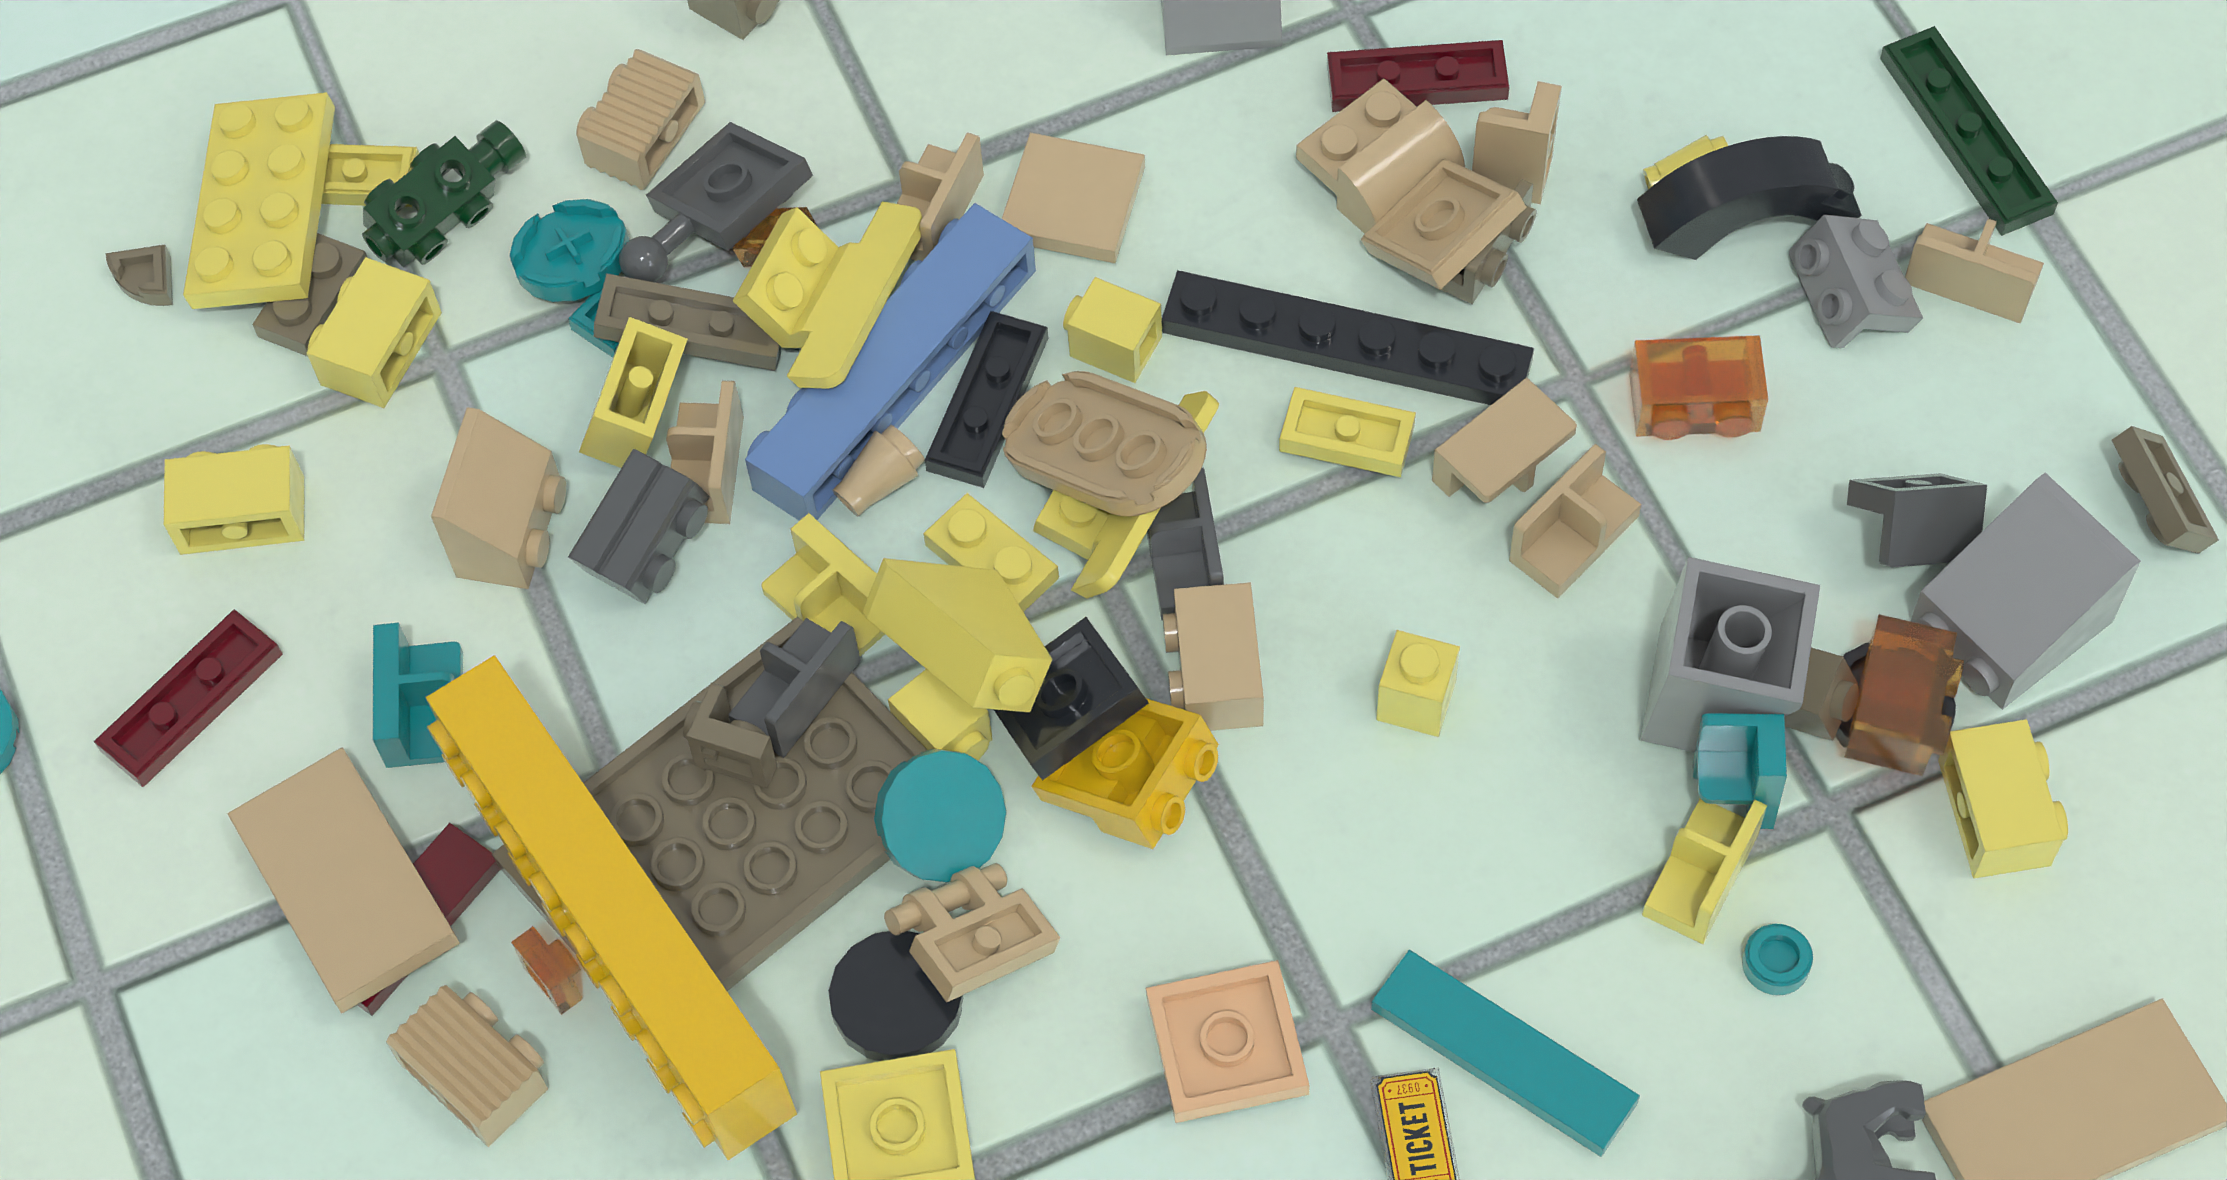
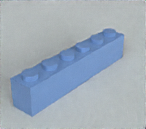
(907, 352)

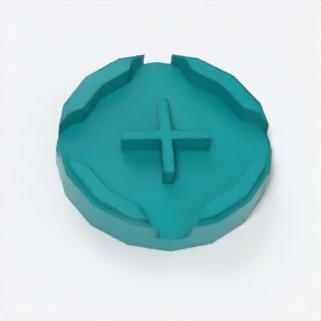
(569, 250)
(940, 814)

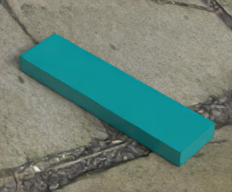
(1505, 1053)

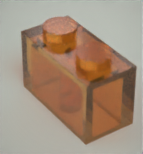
(1698, 386)
(1903, 696)

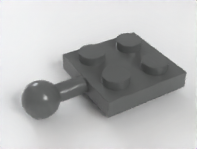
(716, 195)

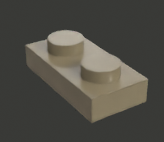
(293, 321)
(2155, 474)

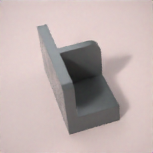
(1924, 515)
(1184, 545)
(798, 682)

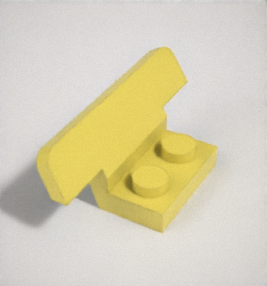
(825, 294)
(1102, 537)

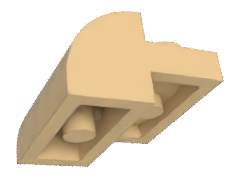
(1377, 152)

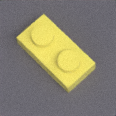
(1347, 431)
(978, 539)

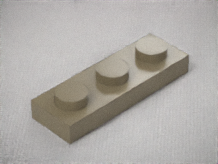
(708, 320)

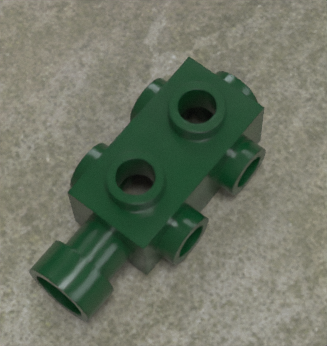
(438, 201)

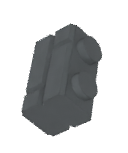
(641, 527)

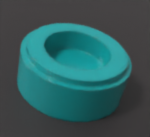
(1777, 959)

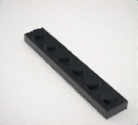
(1344, 339)

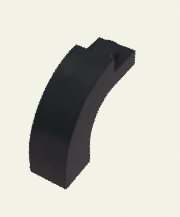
(1742, 185)

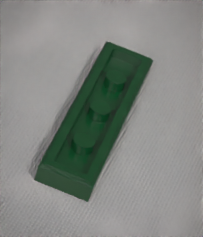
(1968, 131)

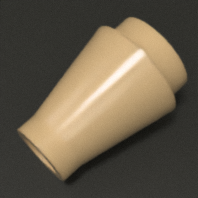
(880, 469)

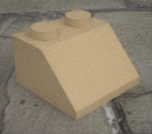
(497, 502)

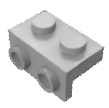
(1853, 279)

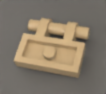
(979, 945)

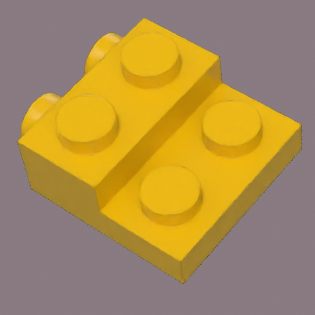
(1137, 774)

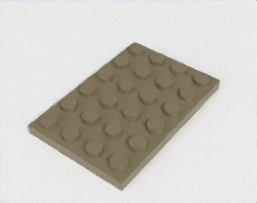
(746, 859)

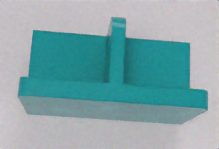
(400, 684)
(1742, 761)

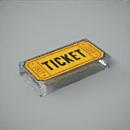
(1414, 1126)

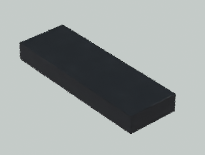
(987, 391)

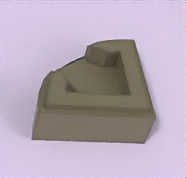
(143, 274)

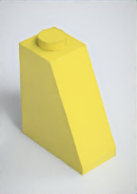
(961, 630)

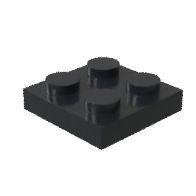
(1077, 703)

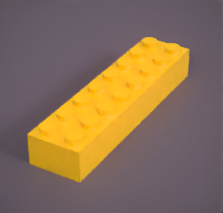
(609, 911)

